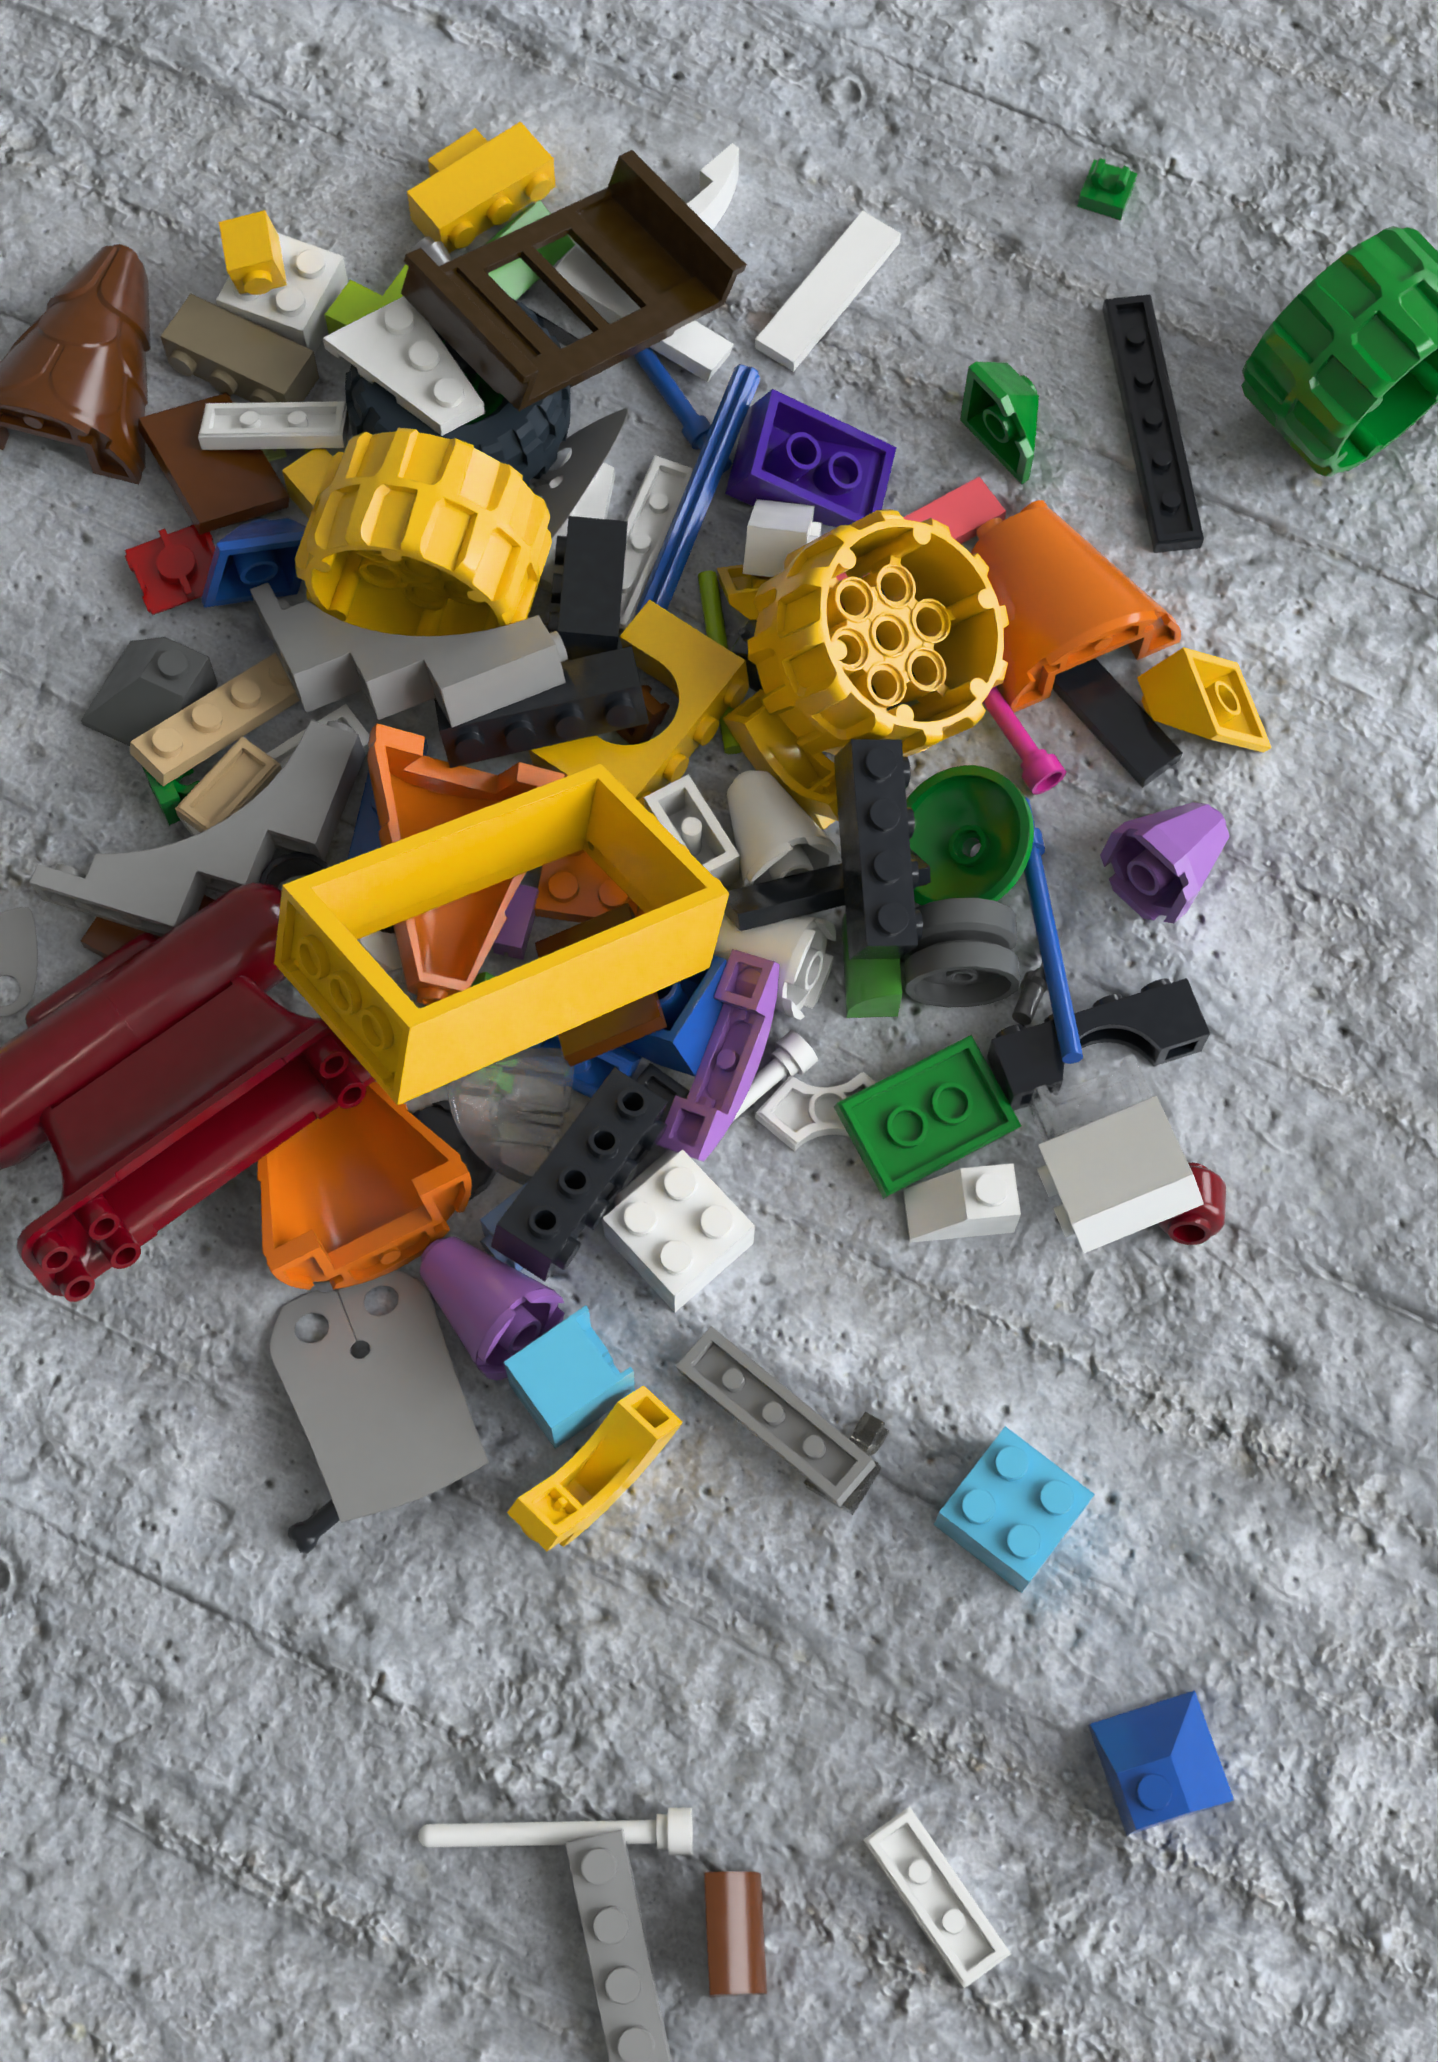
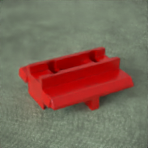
(172, 567)

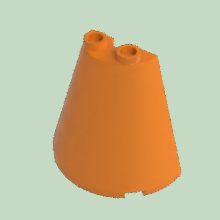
(1062, 602)

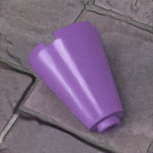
(488, 1302)

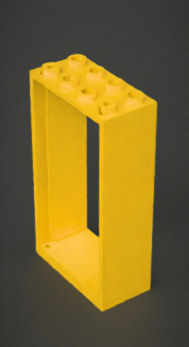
(433, 1045)

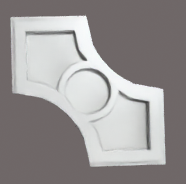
(806, 1112)

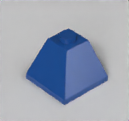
(251, 557)
(1160, 1763)

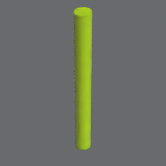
(716, 630)

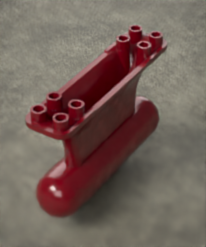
(162, 1084)

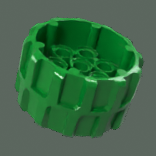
(1353, 353)

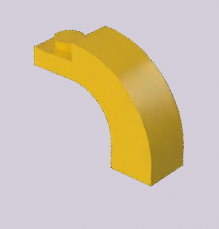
(773, 749)
(598, 1472)

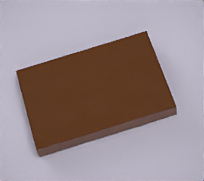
(211, 484)
(617, 1026)

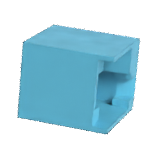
(567, 1378)

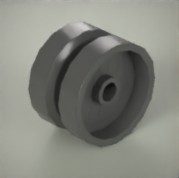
(964, 954)

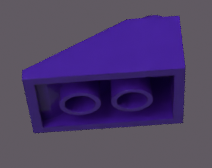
(809, 459)

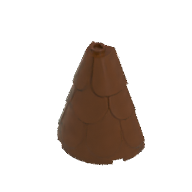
(84, 366)

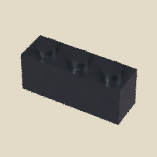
(589, 585)

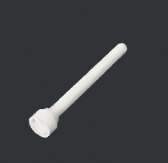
(790, 1057)
(669, 1832)

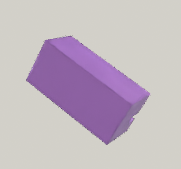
(519, 923)

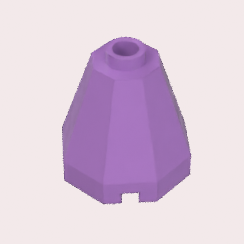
(1165, 858)

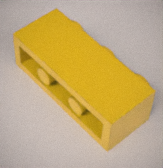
(482, 188)

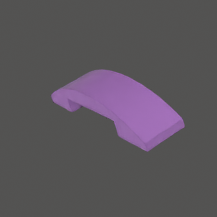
(730, 1059)

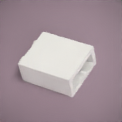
(1118, 1175)

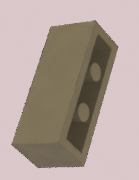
(237, 354)

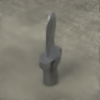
(1032, 990)

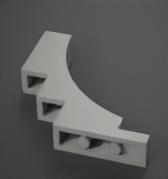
(463, 671)
(167, 883)

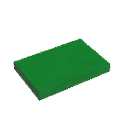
(927, 1116)

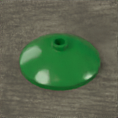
(956, 813)

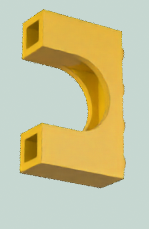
(701, 676)

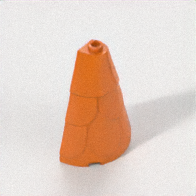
(415, 793)
(357, 1194)

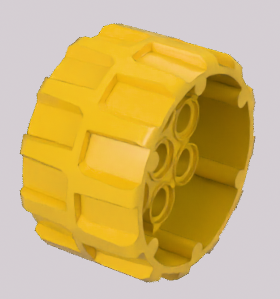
(423, 537)
(933, 621)

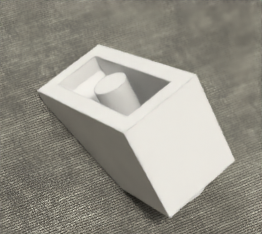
(963, 1204)

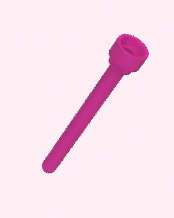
(1039, 768)

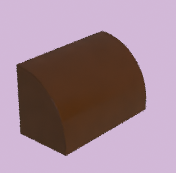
(735, 1933)

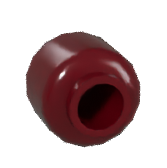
(1203, 1221)

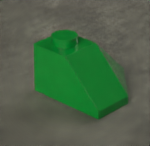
(1002, 414)

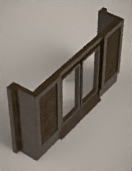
(638, 238)

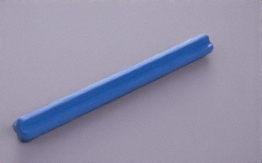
(701, 487)

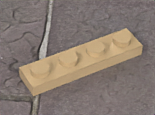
(215, 721)

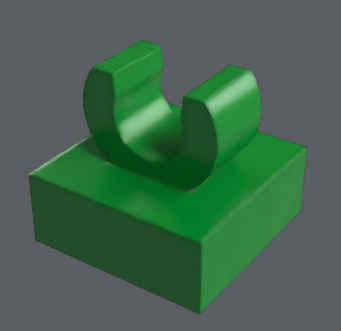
(1107, 189)
(170, 794)

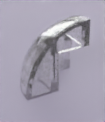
(514, 1110)

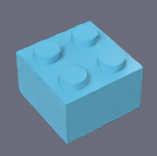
(1013, 1509)

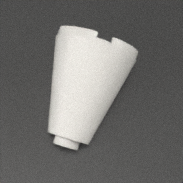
(774, 831)
(795, 945)

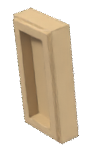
(228, 785)

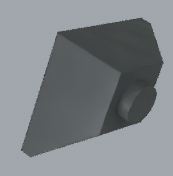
(148, 687)

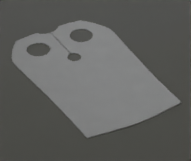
(380, 1422)

